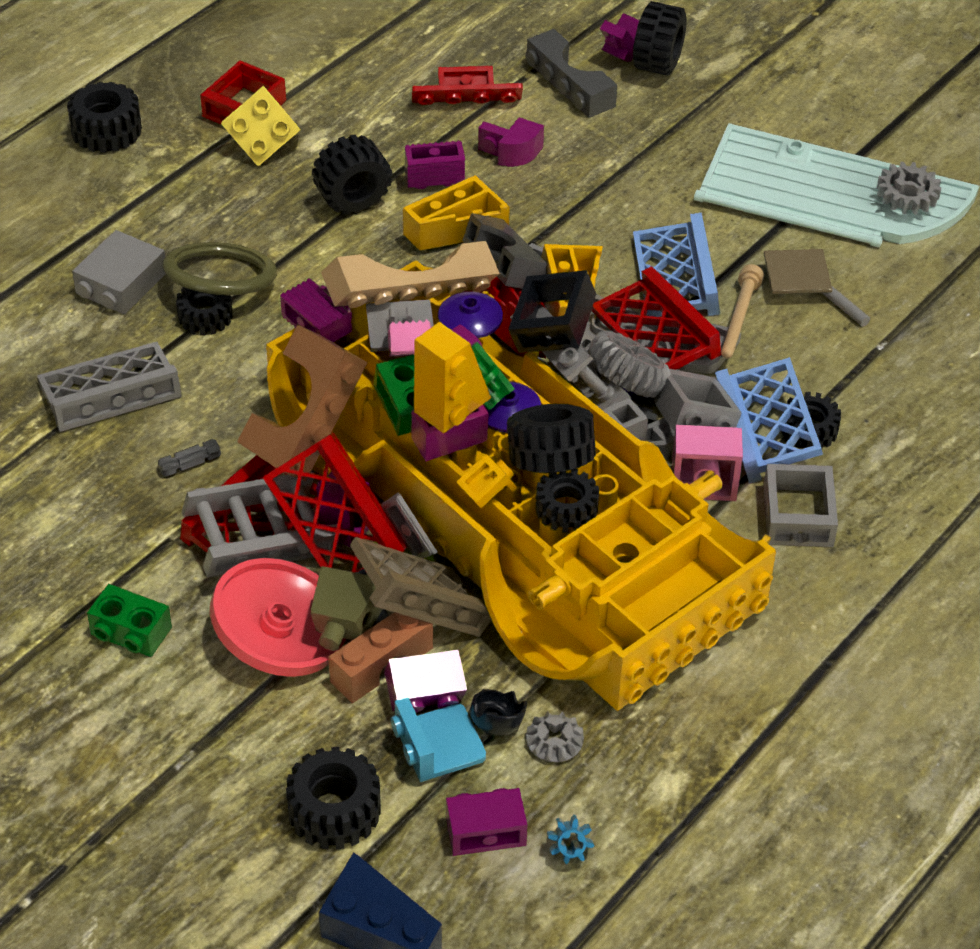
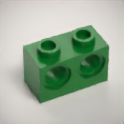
(396, 391)
(129, 620)

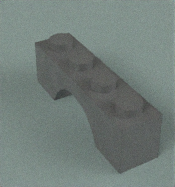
(588, 90)
(513, 254)

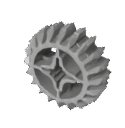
(628, 363)

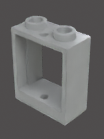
(696, 401)
(784, 527)

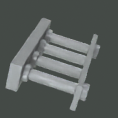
(576, 367)
(283, 545)

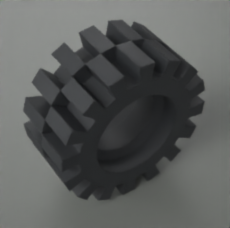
(203, 319)
(822, 411)
(566, 514)

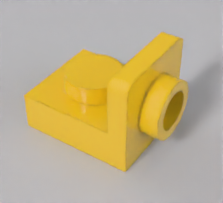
(486, 480)

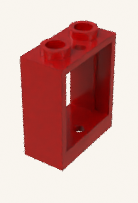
(217, 100)

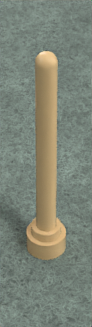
(749, 280)

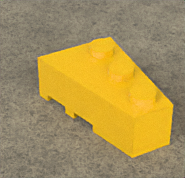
(445, 214)
(569, 259)
(446, 378)

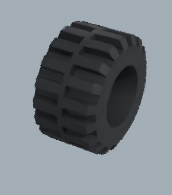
(659, 38)
(104, 117)
(352, 174)
(551, 438)
(333, 773)

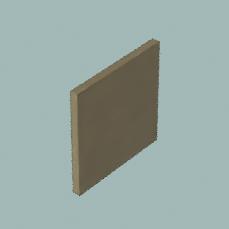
(797, 271)

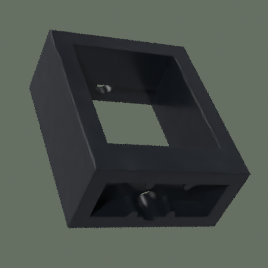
(565, 331)

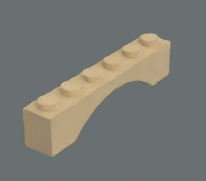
(361, 280)

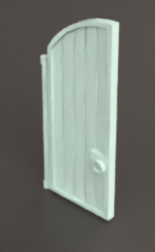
(821, 189)

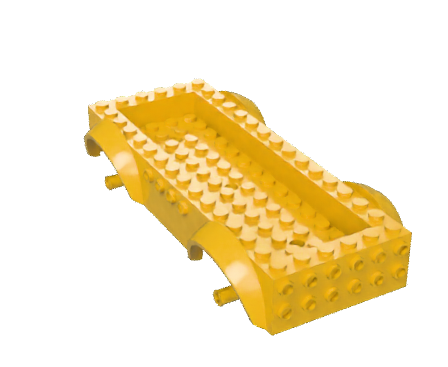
(550, 593)

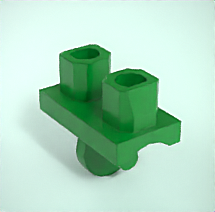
(495, 380)

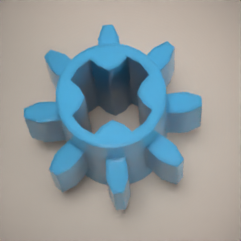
(564, 831)

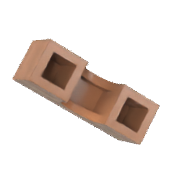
(358, 664)

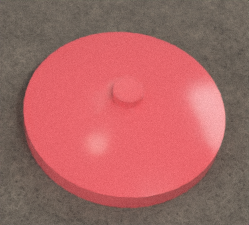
(266, 617)

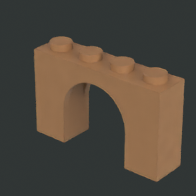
(333, 379)

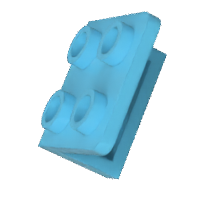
(437, 739)

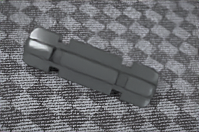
(189, 457)

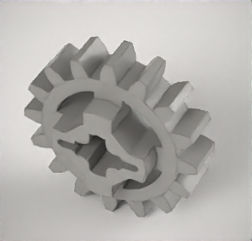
(908, 188)

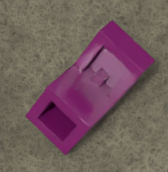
(620, 37)
(512, 146)

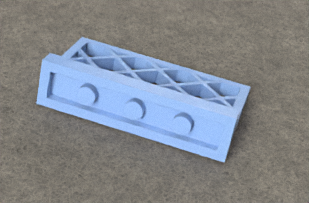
(698, 256)
(752, 452)

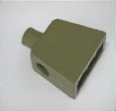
(342, 606)

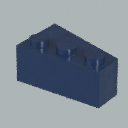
(374, 913)

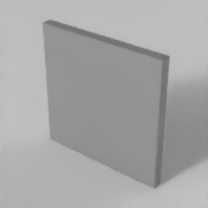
(382, 315)

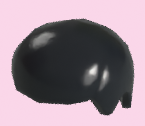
(497, 712)

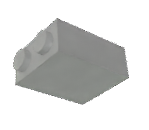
(119, 272)

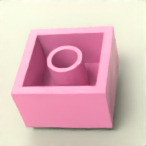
(706, 449)

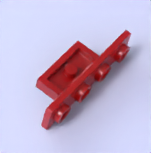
(466, 84)

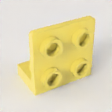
(260, 126)

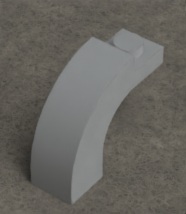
(636, 422)

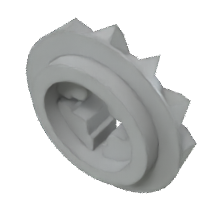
(554, 749)

